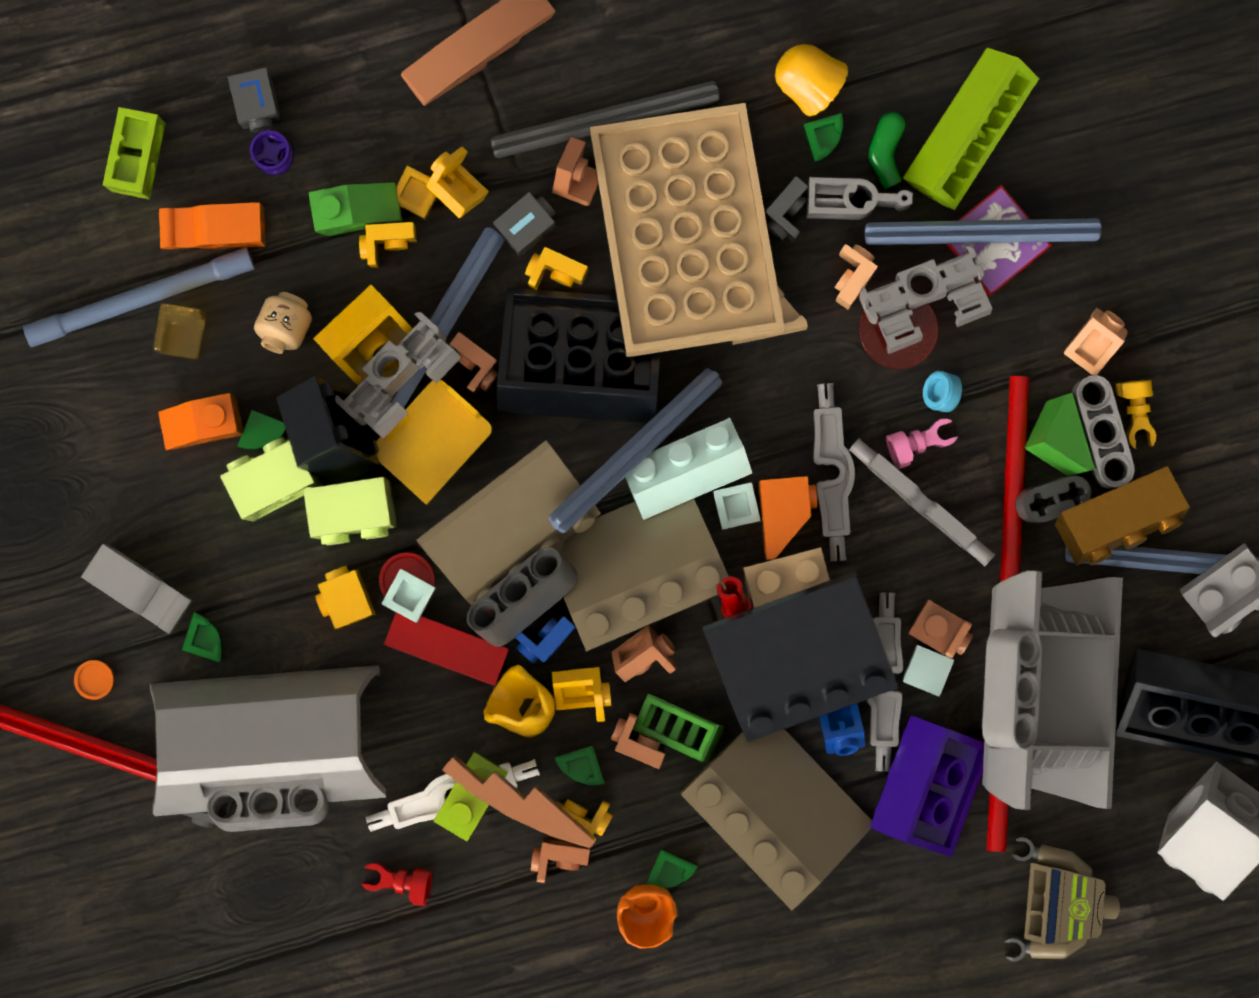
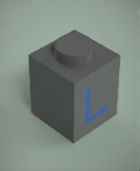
(255, 100)

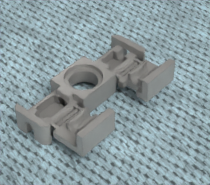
(891, 299)
(372, 397)

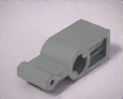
(830, 198)
(136, 588)

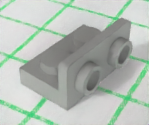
(1225, 591)

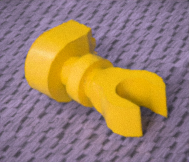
(1136, 392)

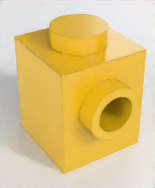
(344, 598)

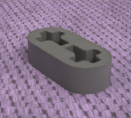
(1050, 491)

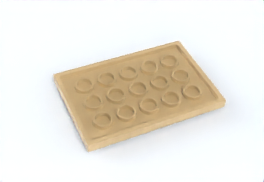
(686, 230)

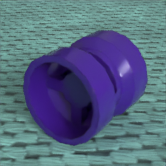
(267, 147)

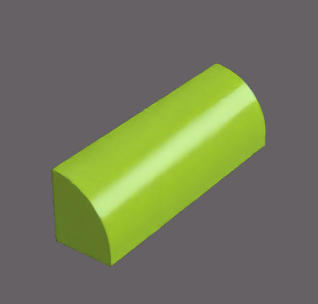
(971, 127)

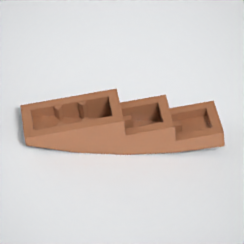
(474, 46)
(533, 810)

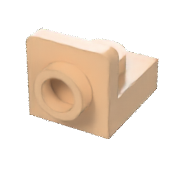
(852, 282)
(1097, 341)

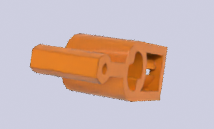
(213, 226)

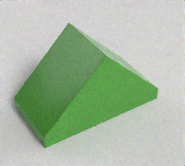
(1060, 437)

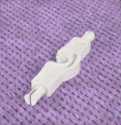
(427, 803)

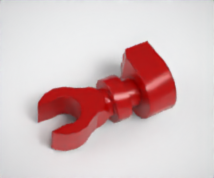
(418, 884)

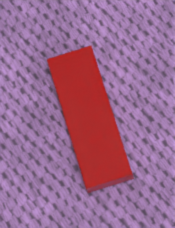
(447, 647)

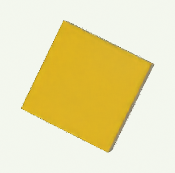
(414, 194)

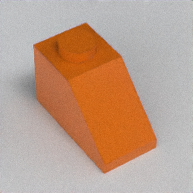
(201, 421)
(784, 511)

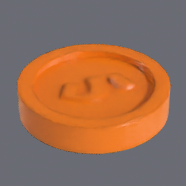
(94, 679)

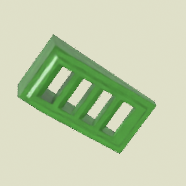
(709, 742)

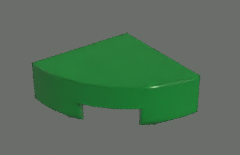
(823, 136)
(260, 431)
(203, 639)
(581, 766)
(670, 870)

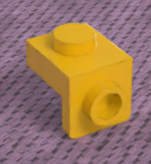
(455, 184)
(580, 690)

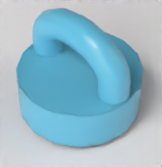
(942, 391)

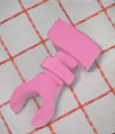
(902, 447)

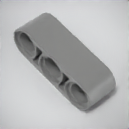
(1106, 412)

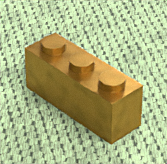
(1122, 517)

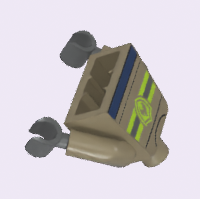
(1062, 904)

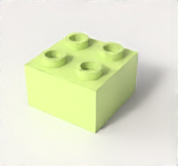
(267, 481)
(350, 509)

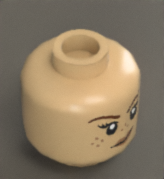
(283, 322)

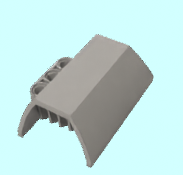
(1052, 690)
(260, 742)

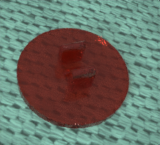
(875, 344)

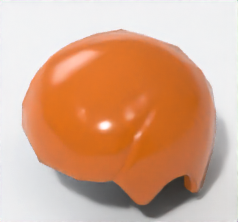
(646, 916)

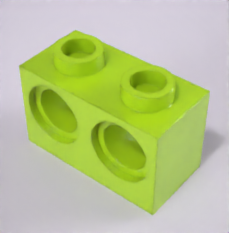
(134, 153)

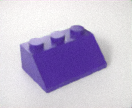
(930, 787)

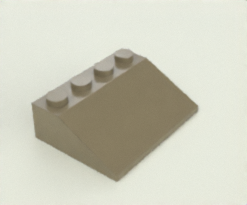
(504, 524)
(639, 570)
(778, 812)

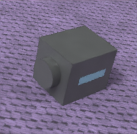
(526, 223)

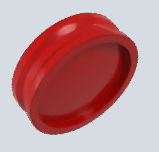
(408, 562)

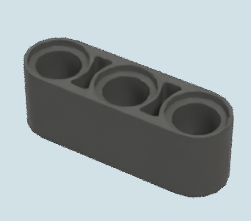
(504, 600)

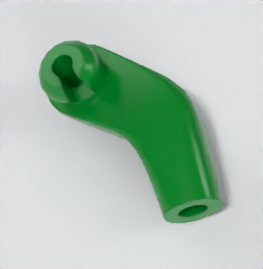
(883, 148)

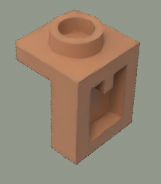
(573, 176)
(473, 356)
(941, 630)
(641, 651)
(641, 749)
(566, 854)

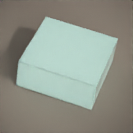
(736, 506)
(408, 595)
(927, 670)

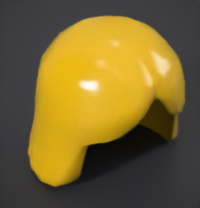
(810, 77)
(508, 697)

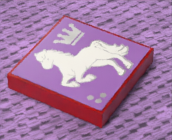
(999, 260)

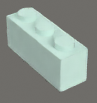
(688, 468)

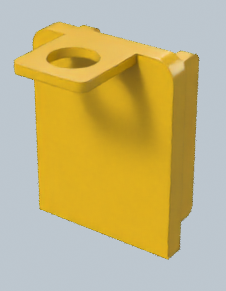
(433, 440)

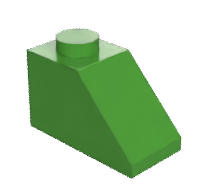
(354, 206)

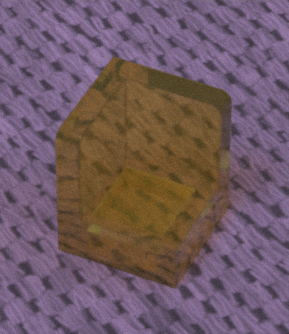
(179, 331)

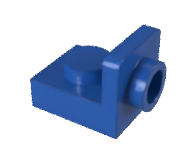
(552, 637)
(843, 731)

